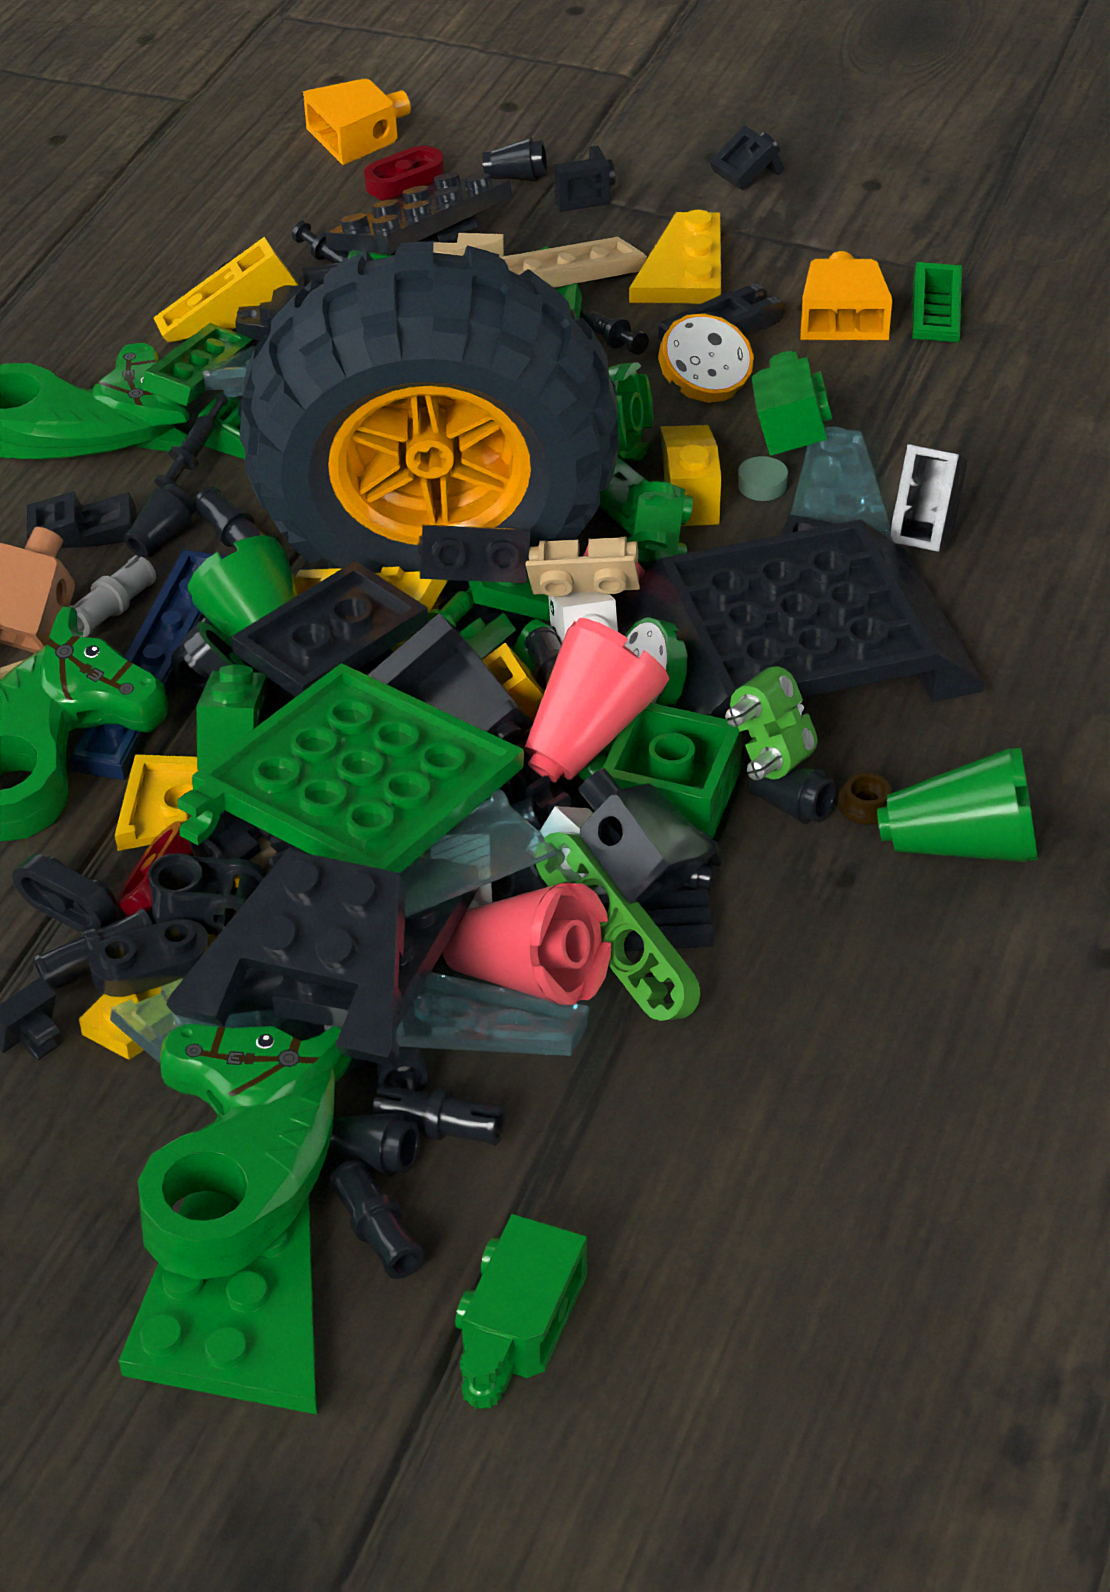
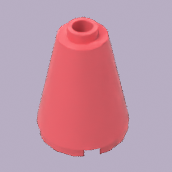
(590, 698)
(536, 943)

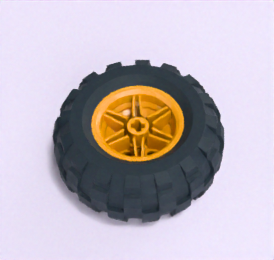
(426, 401)

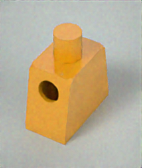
(354, 117)
(845, 300)

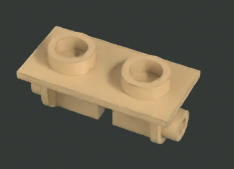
(558, 570)

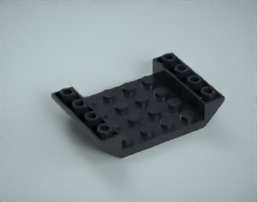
(821, 602)

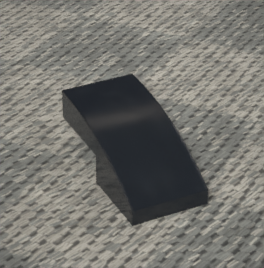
(85, 525)

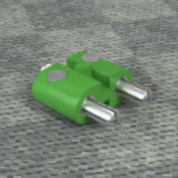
(779, 730)

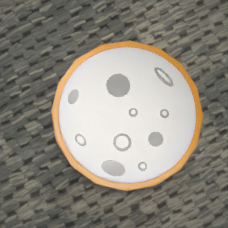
(706, 357)

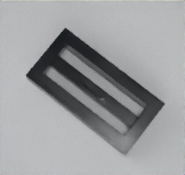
(675, 909)

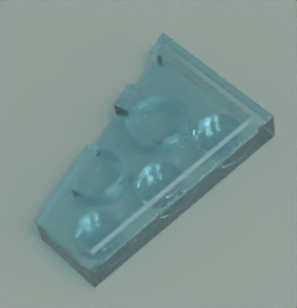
(489, 1018)

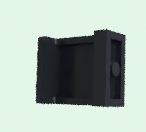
(451, 676)

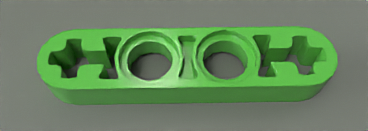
(624, 917)

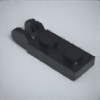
(742, 308)

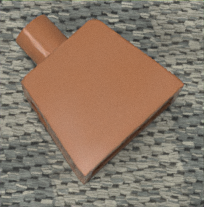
(32, 590)

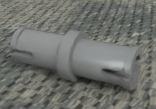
(113, 594)

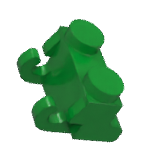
(659, 513)

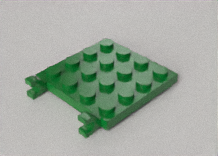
(353, 774)

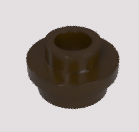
(862, 797)

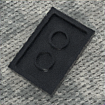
(335, 622)

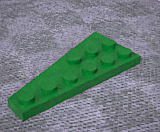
(237, 1332)

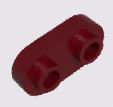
(403, 170)
(136, 890)

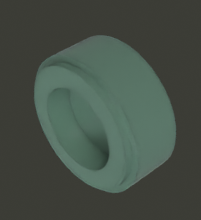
(762, 478)

